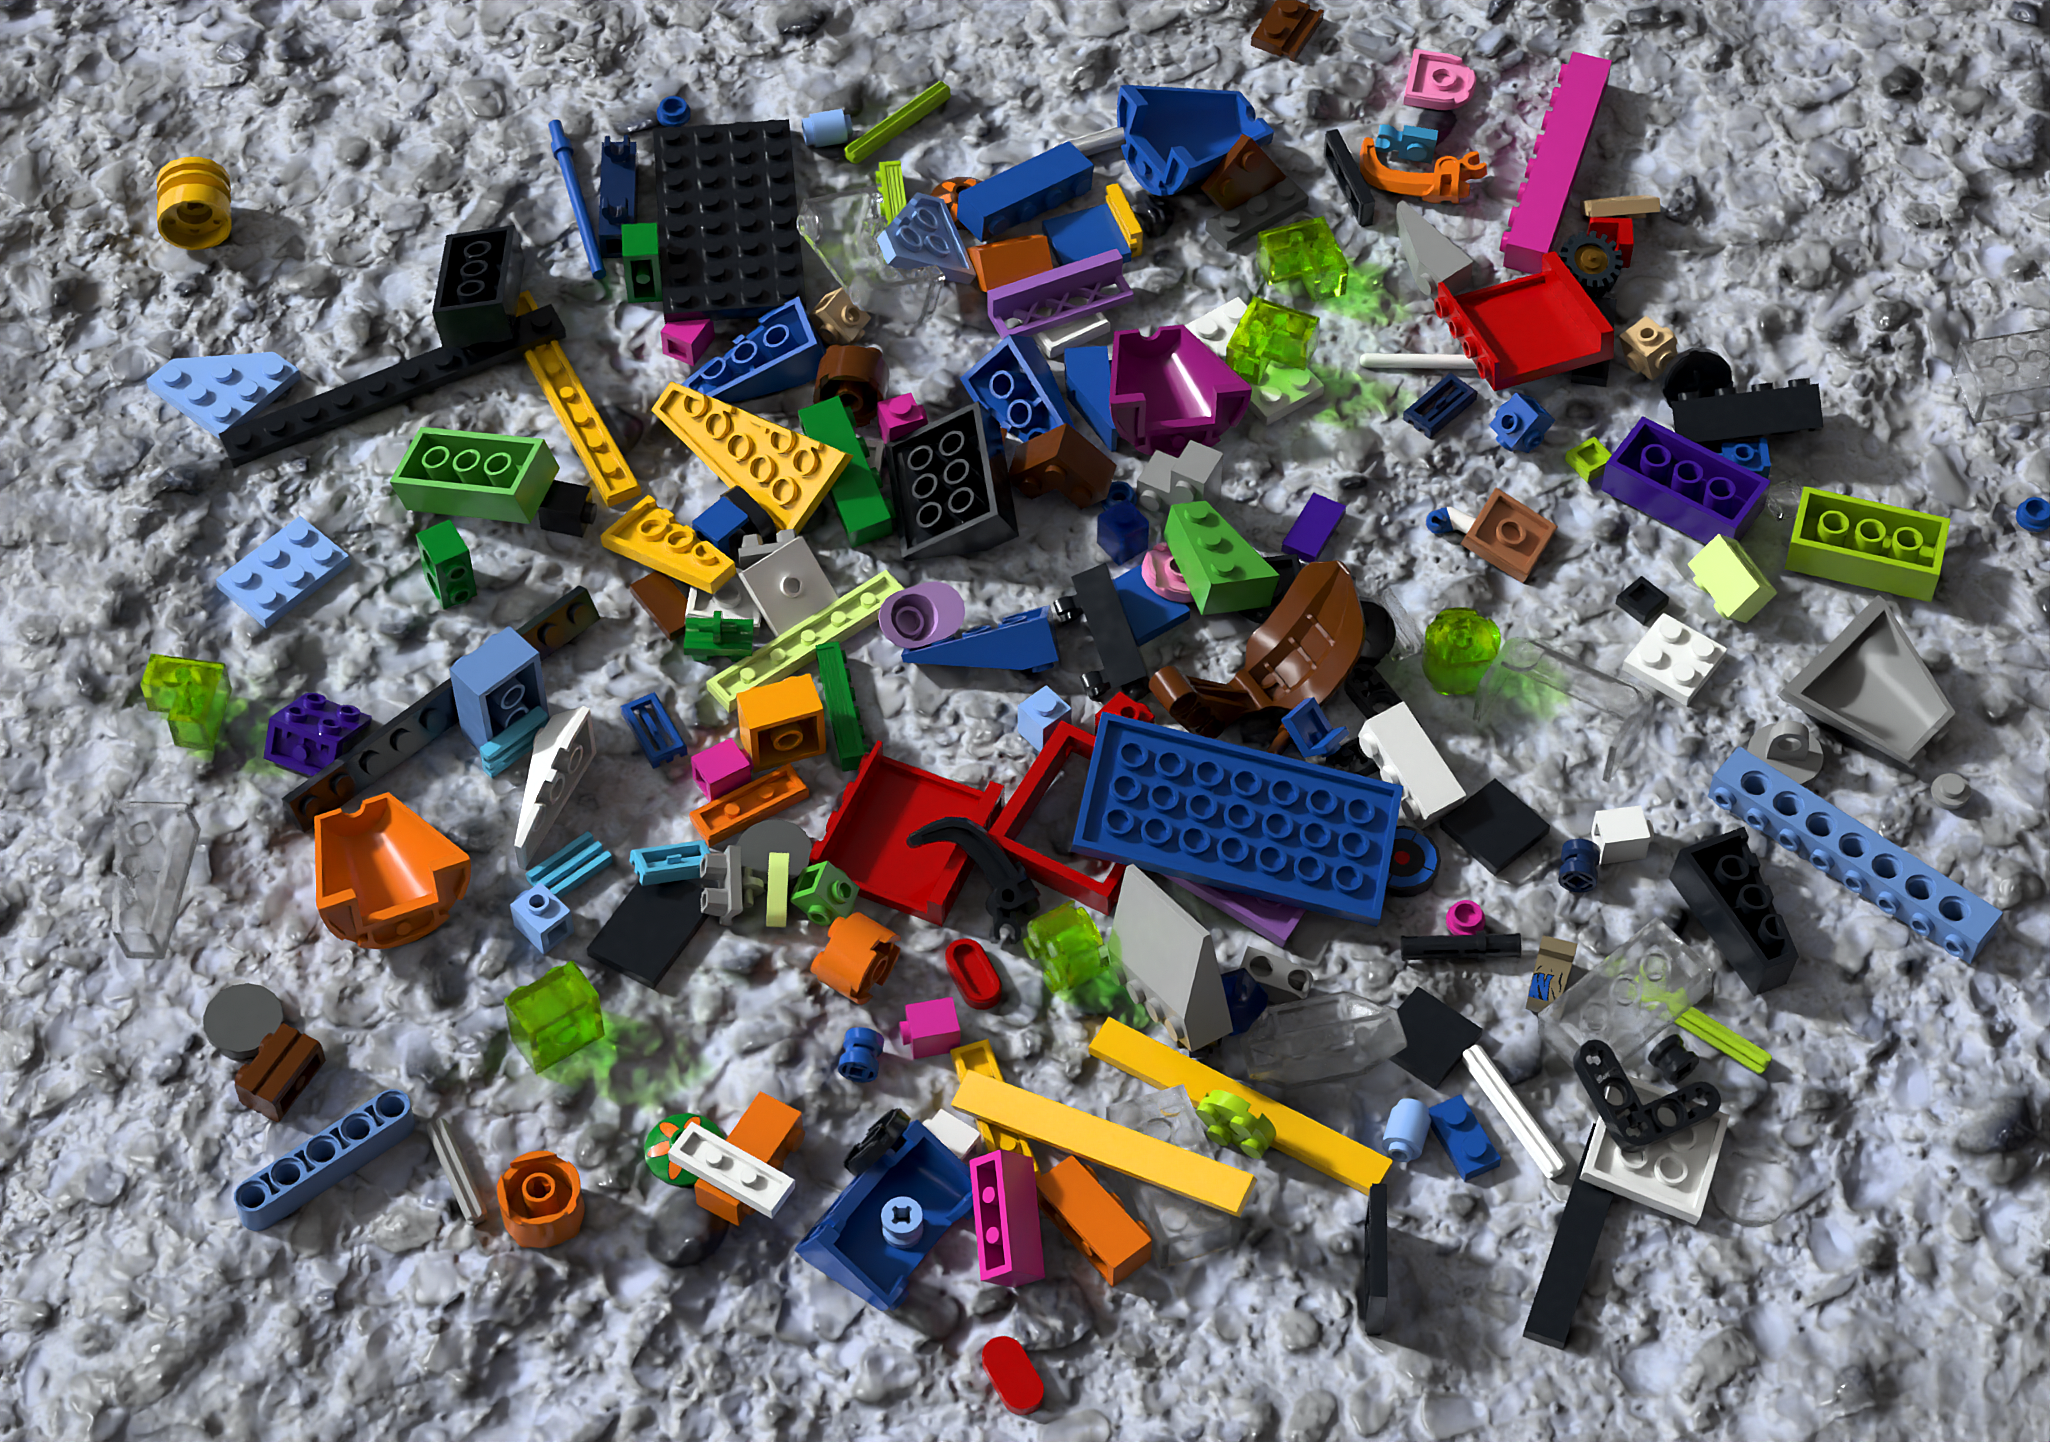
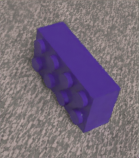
(1684, 483)

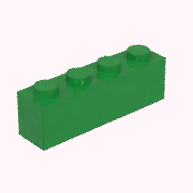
(856, 491)

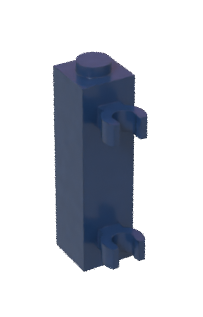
(617, 193)

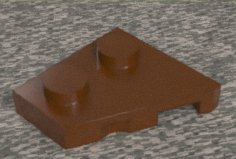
(1241, 175)

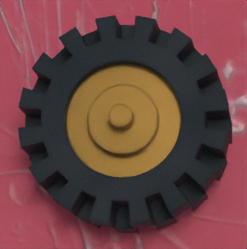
(1592, 262)

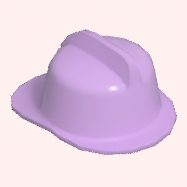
(921, 614)

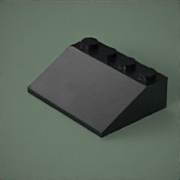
(952, 486)

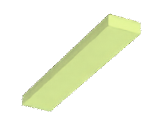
(797, 646)

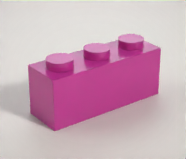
(1007, 1219)

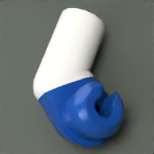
(1448, 520)

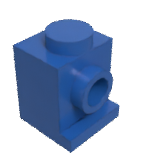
(1749, 455)

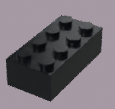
(478, 287)

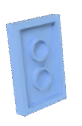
(283, 572)

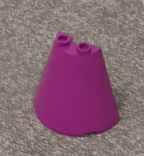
(1172, 391)

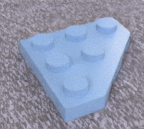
(926, 237)
(223, 388)

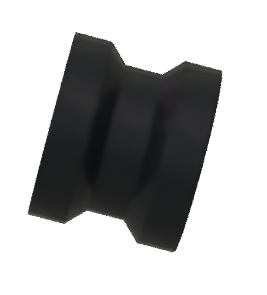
(1673, 1059)

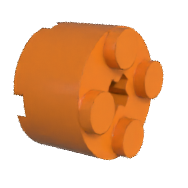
(856, 956)
(541, 1200)

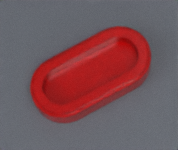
(973, 974)
(1012, 1375)

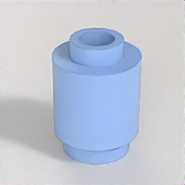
(826, 128)
(1406, 1130)

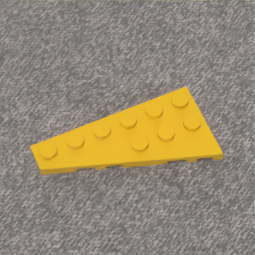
(770, 462)

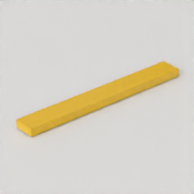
(580, 418)
(1295, 1132)
(1105, 1143)

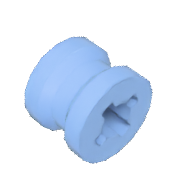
(902, 1233)

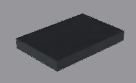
(650, 930)
(1375, 1259)

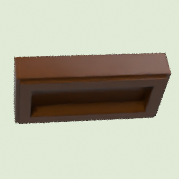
(662, 603)

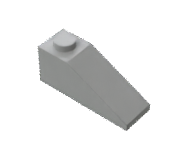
(1431, 254)

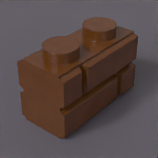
(279, 1072)

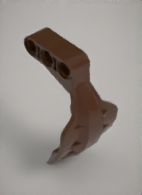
(1293, 656)

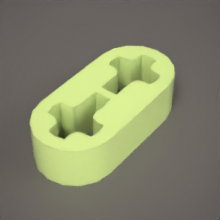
(777, 889)

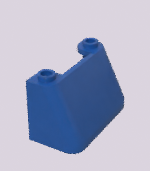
(849, 1235)

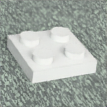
(1674, 659)

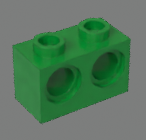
(446, 564)

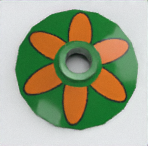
(663, 1138)

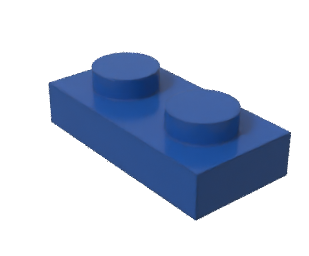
(1463, 1138)

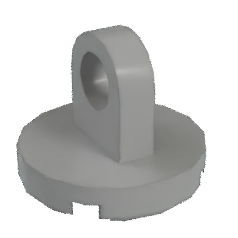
(1789, 749)

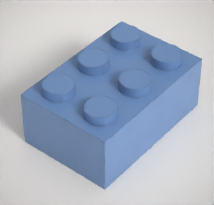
(497, 686)

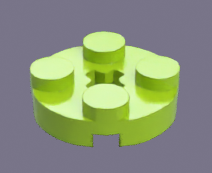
(1231, 1122)

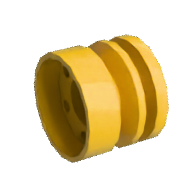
(194, 203)

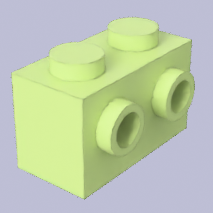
(1731, 579)

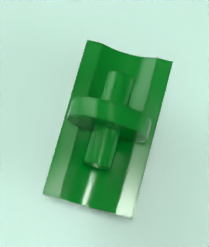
(718, 637)

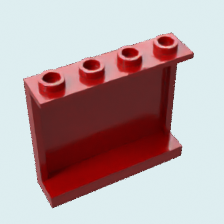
(1528, 326)
(880, 814)

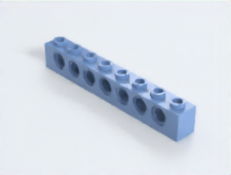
(1874, 855)

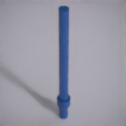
(563, 152)

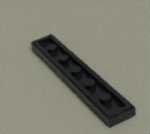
(1568, 1260)

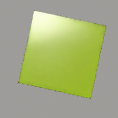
(1588, 459)

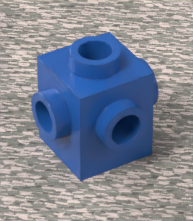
(1521, 423)

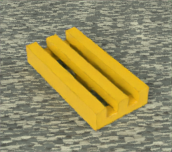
(1125, 218)

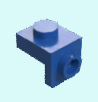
(1312, 730)

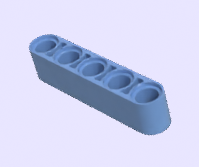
(316, 1176)

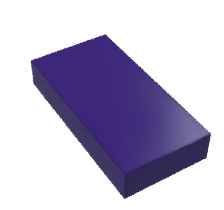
(1313, 528)

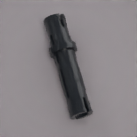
(1461, 946)

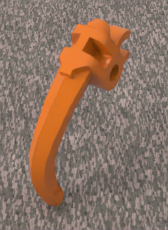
(1444, 184)

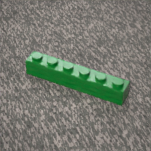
(840, 705)

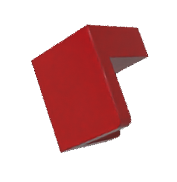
(1618, 230)

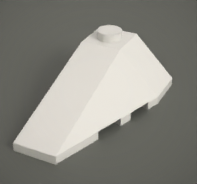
(557, 764)

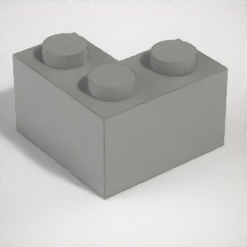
(1182, 480)

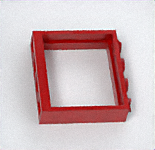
(1023, 802)

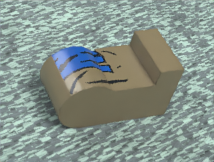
(1550, 972)

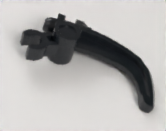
(1008, 879)

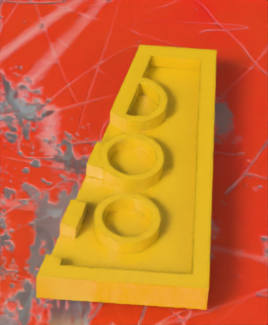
(665, 545)

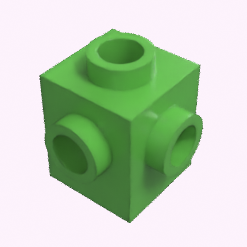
(824, 893)

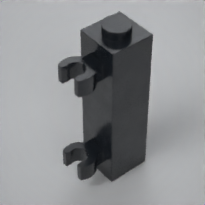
(1112, 634)

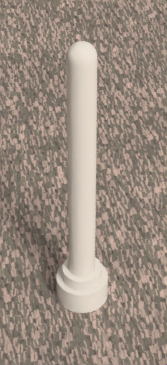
(1437, 361)

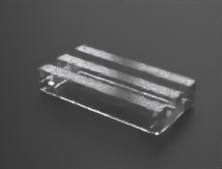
(1406, 622)

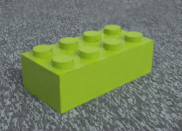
(1867, 544)

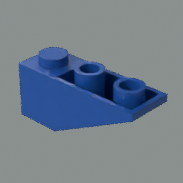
(1088, 389)

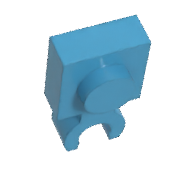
(1411, 143)

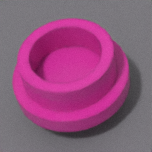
(1465, 918)

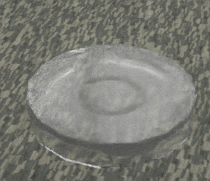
(1751, 1188)

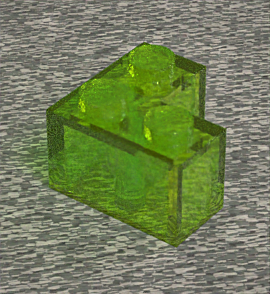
(1307, 252)
(1268, 334)
(191, 693)

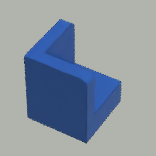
(719, 524)

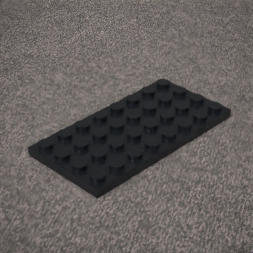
(727, 220)

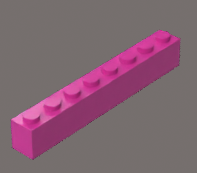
(1557, 162)

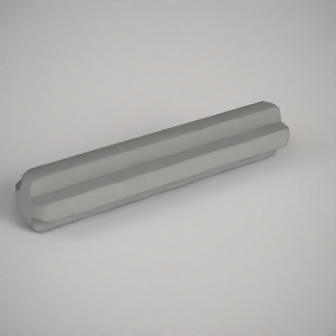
(457, 1171)

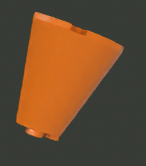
(385, 874)

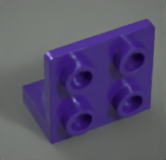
(312, 732)

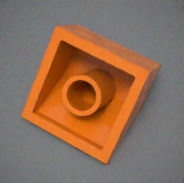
(1009, 260)

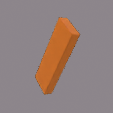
(749, 805)

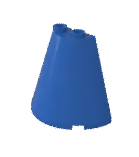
(1182, 133)

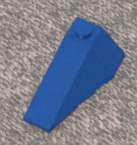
(772, 358)
(1018, 388)
(1017, 644)

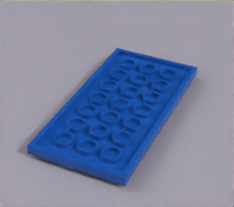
(1238, 819)

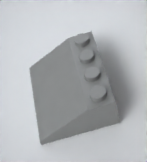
(1167, 963)

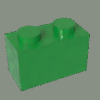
(642, 262)

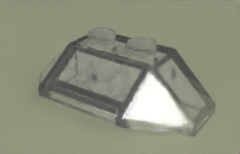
(1320, 1040)

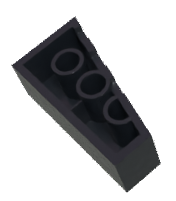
(1748, 413)
(1736, 908)

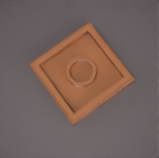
(1509, 535)

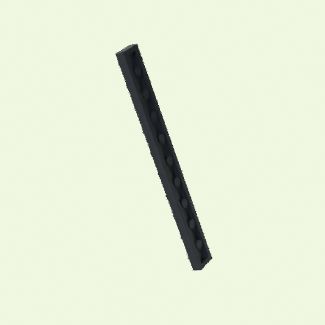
(385, 389)
(424, 720)

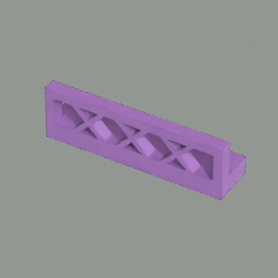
(1054, 291)

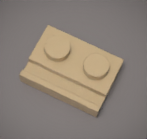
(1630, 206)

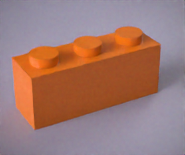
(764, 1131)
(1093, 1220)

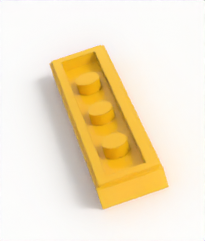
(981, 1059)

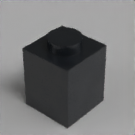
(567, 509)

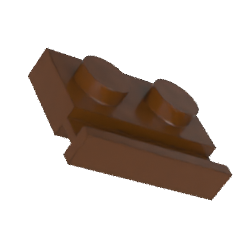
(1287, 28)

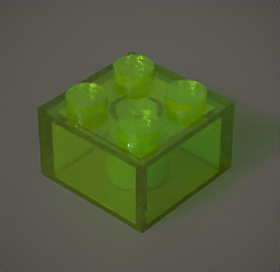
(554, 1016)

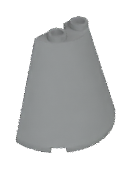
(1874, 687)

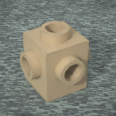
(839, 319)
(1648, 347)

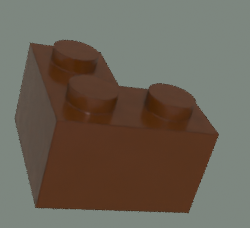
(1062, 462)

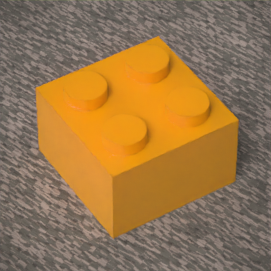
(781, 722)

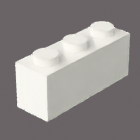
(1412, 761)

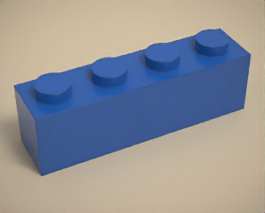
(1025, 191)

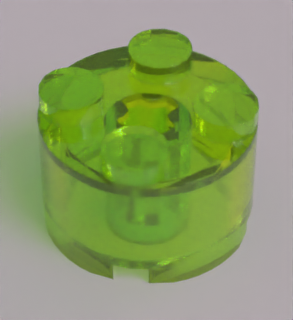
(1459, 650)
(1066, 947)

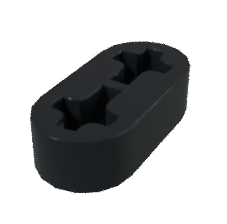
(758, 519)

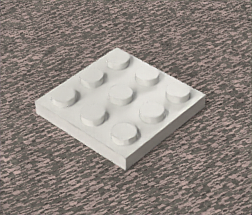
(1665, 1176)

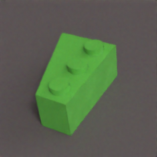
(1217, 561)

